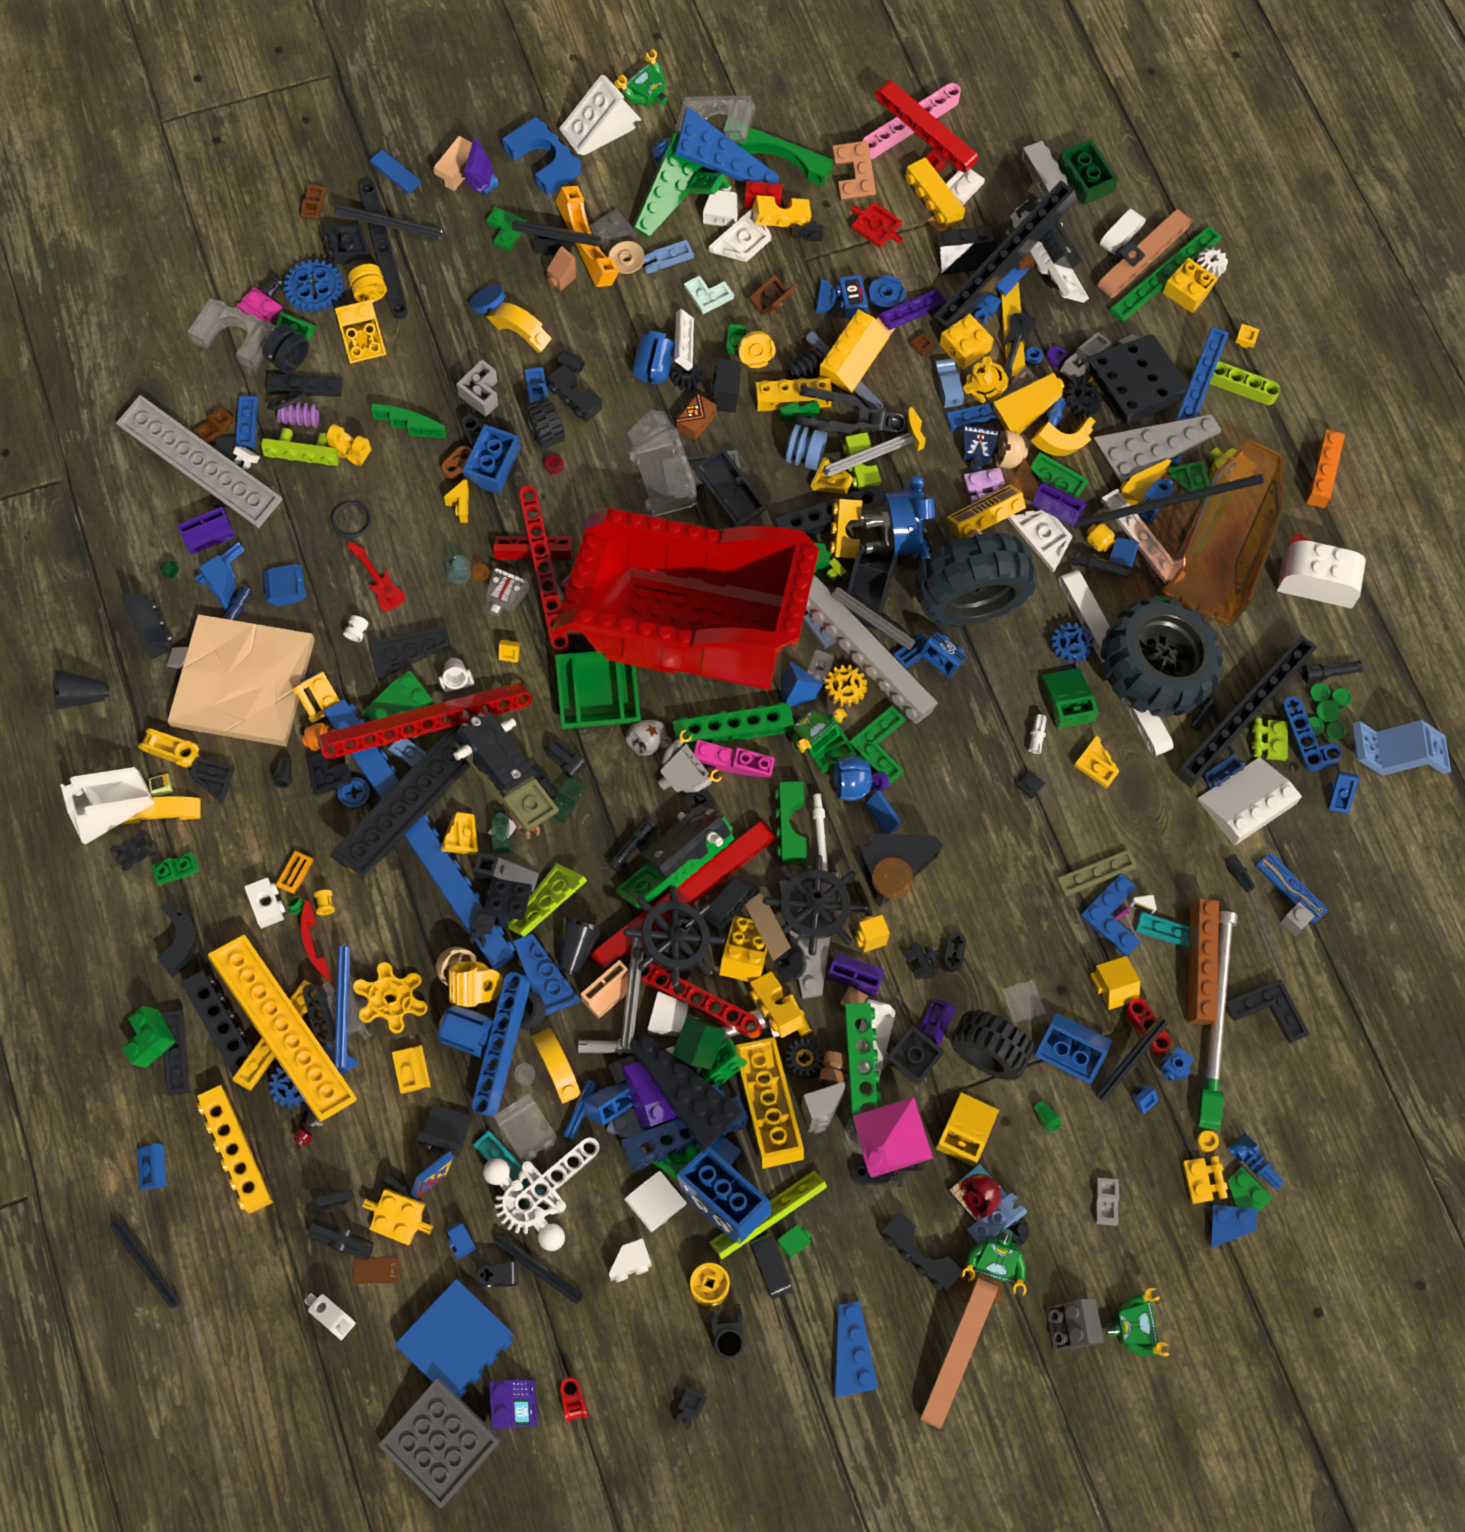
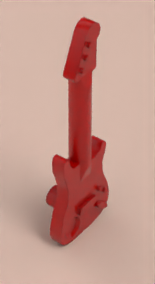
(387, 594)

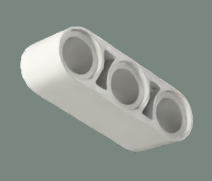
(1122, 231)

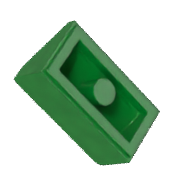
(301, 326)

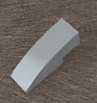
(1077, 363)

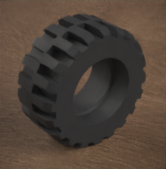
(992, 1044)

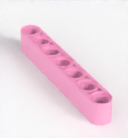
(896, 130)

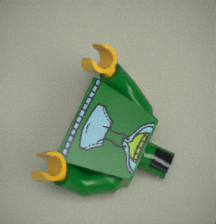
(646, 85)
(816, 730)
(998, 1260)
(1137, 1326)

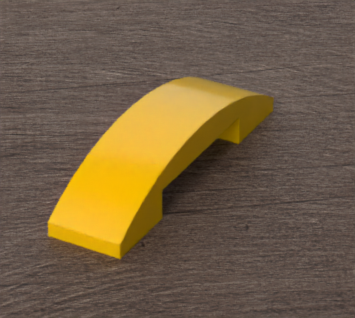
(169, 807)

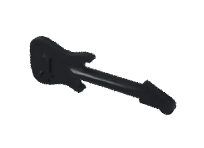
(1021, 327)

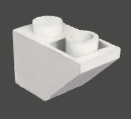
(631, 1259)

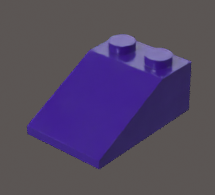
(646, 1097)

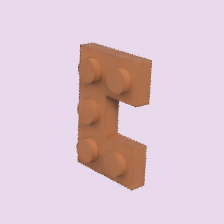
(859, 156)

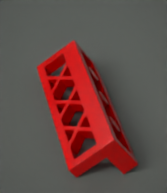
(523, 551)

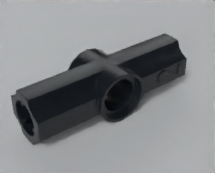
(340, 1239)

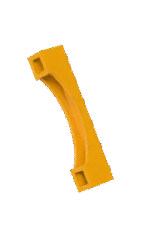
(600, 267)

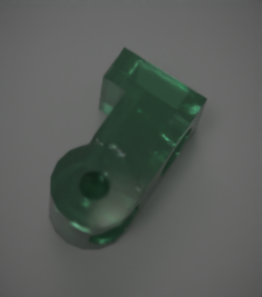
(500, 830)

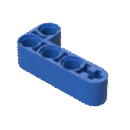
(1307, 733)

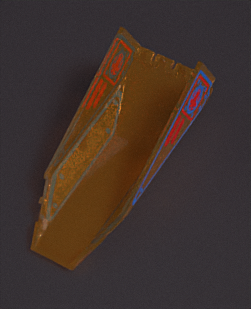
(1230, 538)

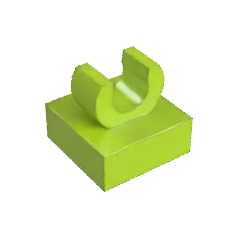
(837, 571)

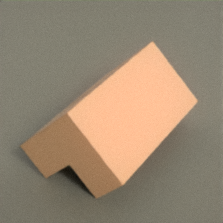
(453, 163)
(606, 990)

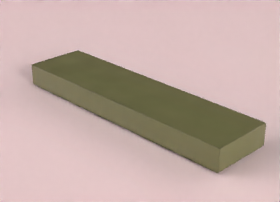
(1096, 873)

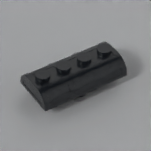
(730, 488)

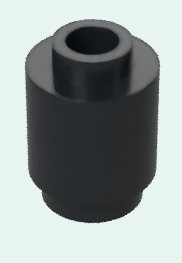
(571, 360)

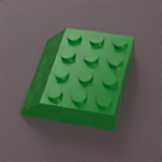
(596, 691)

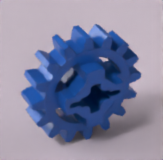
(1066, 636)
(282, 1084)

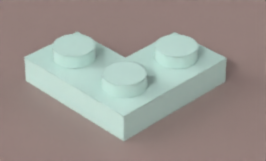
(706, 298)

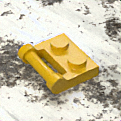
(322, 693)

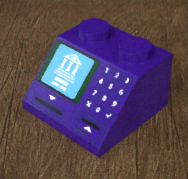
(513, 1404)

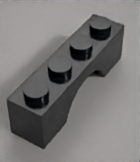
(901, 1234)

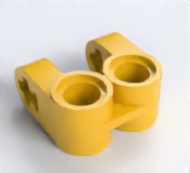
(354, 450)

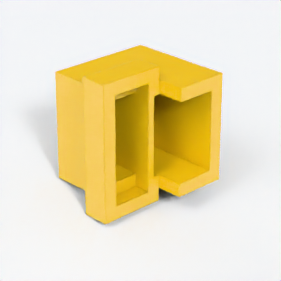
(1116, 982)

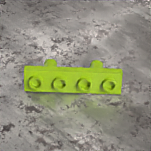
(289, 450)

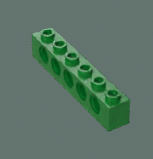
(743, 731)
(854, 1056)

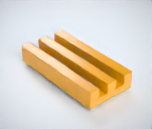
(308, 863)

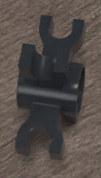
(134, 850)

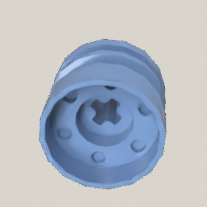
(806, 447)

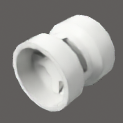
(355, 629)

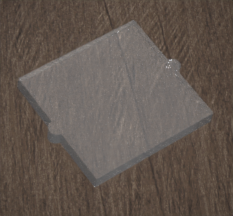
(1023, 1001)

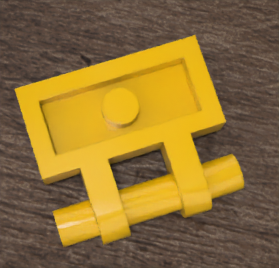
(1198, 1181)

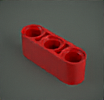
(1147, 1016)

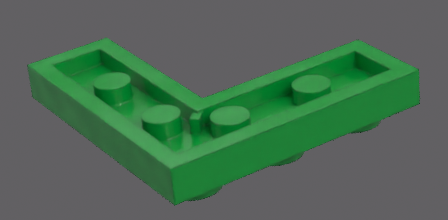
(867, 743)

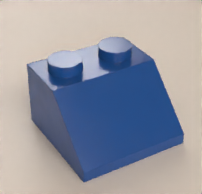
(220, 580)

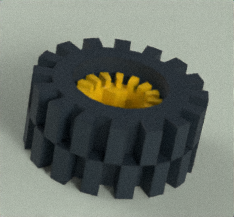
(797, 1050)

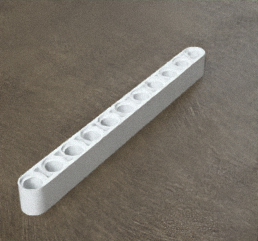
(1092, 618)

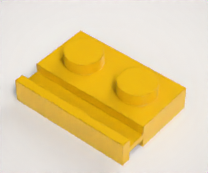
(411, 1069)

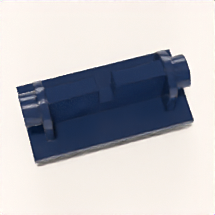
(1223, 771)

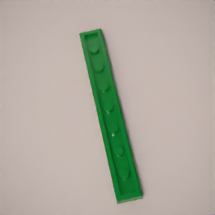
(1157, 280)

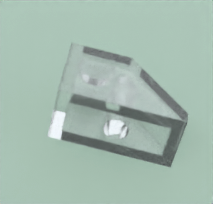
(649, 426)

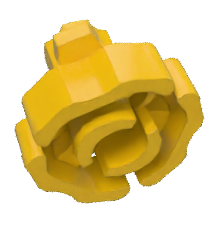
(986, 379)

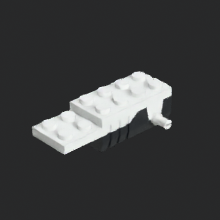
(1054, 255)

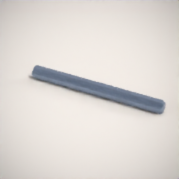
(861, 389)

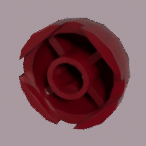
(981, 1194)

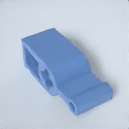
(949, 383)

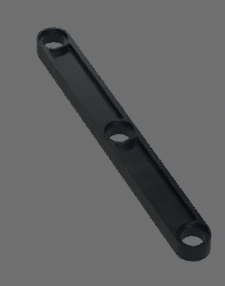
(385, 259)

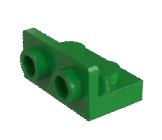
(707, 183)
(725, 1064)

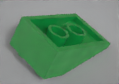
(399, 697)

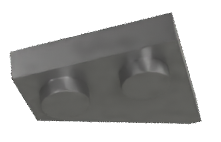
(612, 227)

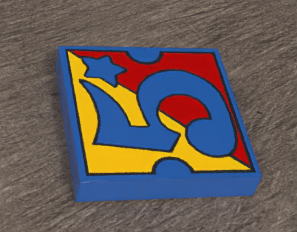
(431, 1175)

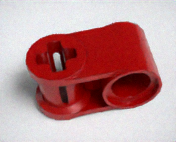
(573, 1402)

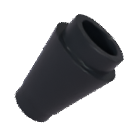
(283, 773)

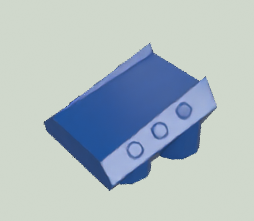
(284, 585)

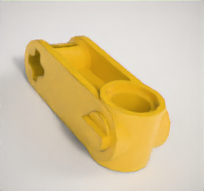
(169, 748)

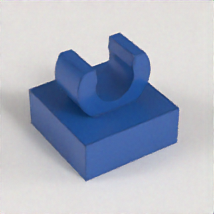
(1145, 1099)

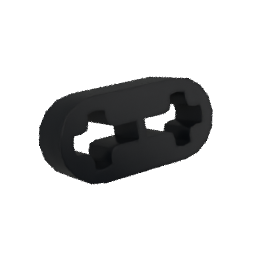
(950, 951)

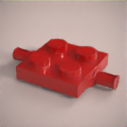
(876, 224)

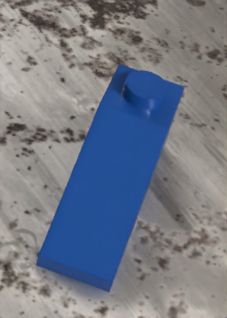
(608, 1103)

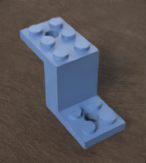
(1401, 747)

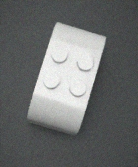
(1322, 573)

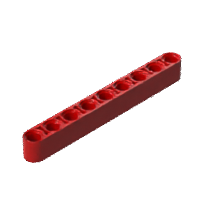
(542, 560)

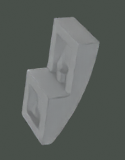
(1107, 1201)

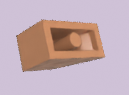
(562, 269)

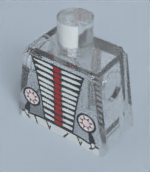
(505, 592)

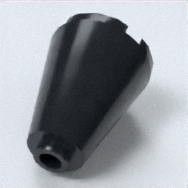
(78, 690)
(576, 944)

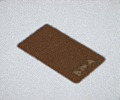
(375, 1270)

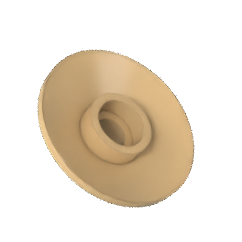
(627, 251)

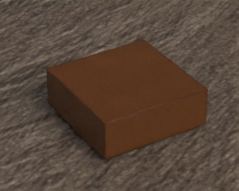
(922, 344)

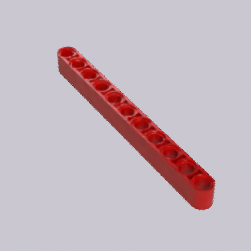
(423, 720)
(691, 889)

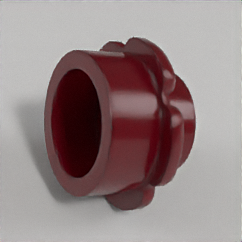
(302, 1136)

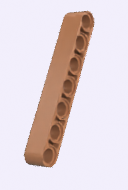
(1151, 246)
(959, 1353)

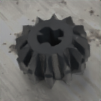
(686, 378)

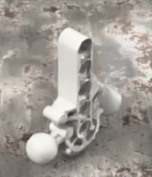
(497, 1172)

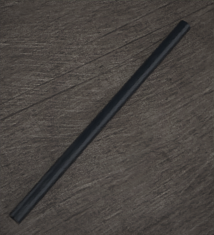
(1170, 500)

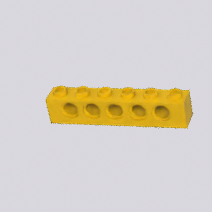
(259, 1196)

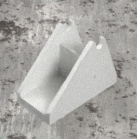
(599, 118)
(104, 800)

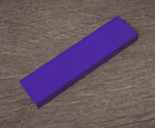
(912, 309)

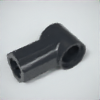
(569, 763)

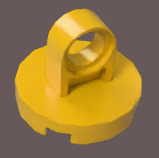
(756, 349)

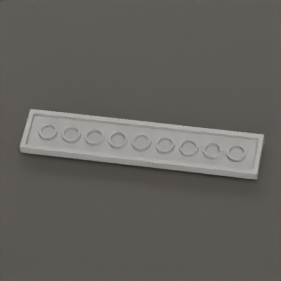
(199, 461)

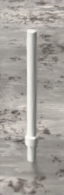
(819, 815)

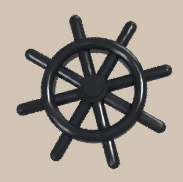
(815, 904)
(674, 936)

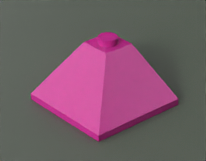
(892, 1137)

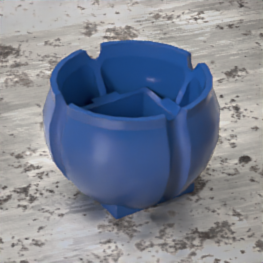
(852, 778)

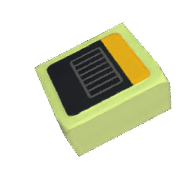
(160, 785)

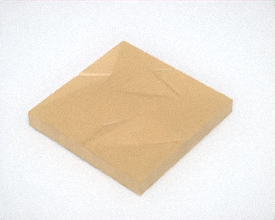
(241, 680)

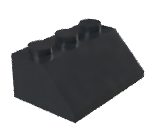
(963, 249)
(147, 624)

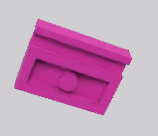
(260, 306)

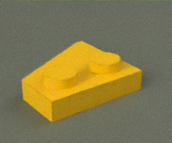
(836, 483)
(1097, 764)
(461, 835)

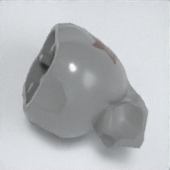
(647, 737)

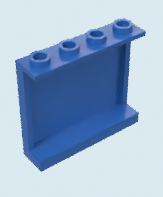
(455, 1339)

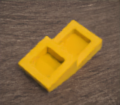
(914, 426)

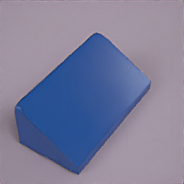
(1124, 552)
(883, 813)
(151, 1166)

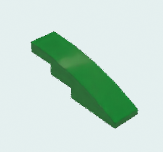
(415, 423)

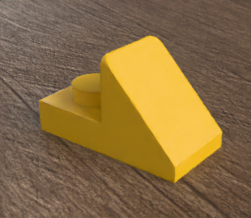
(460, 499)

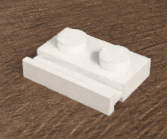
(965, 185)

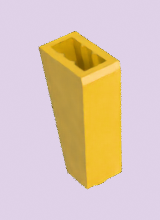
(1027, 404)

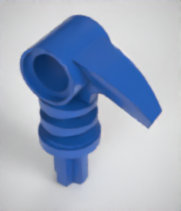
(1245, 1148)

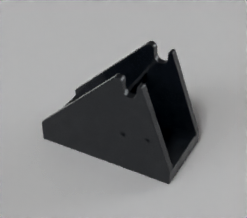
(871, 581)
(913, 849)

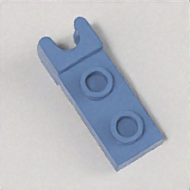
(999, 1219)

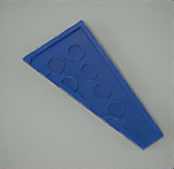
(714, 150)

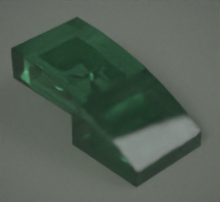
(568, 799)

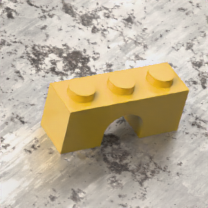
(769, 214)
(844, 511)
(783, 1017)

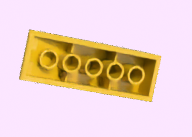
(769, 1104)

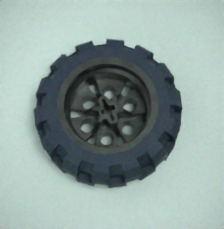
(975, 579)
(1174, 684)

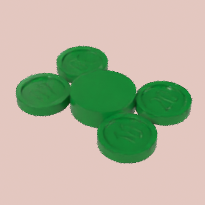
(1329, 711)

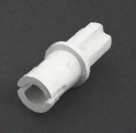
(1037, 734)

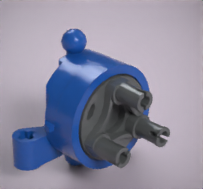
(901, 521)

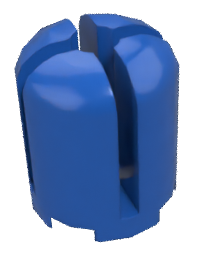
(653, 355)
(465, 1030)

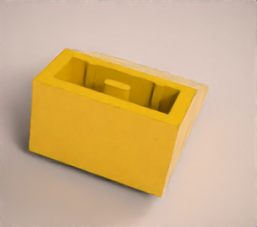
(360, 331)
(744, 951)
(967, 1129)

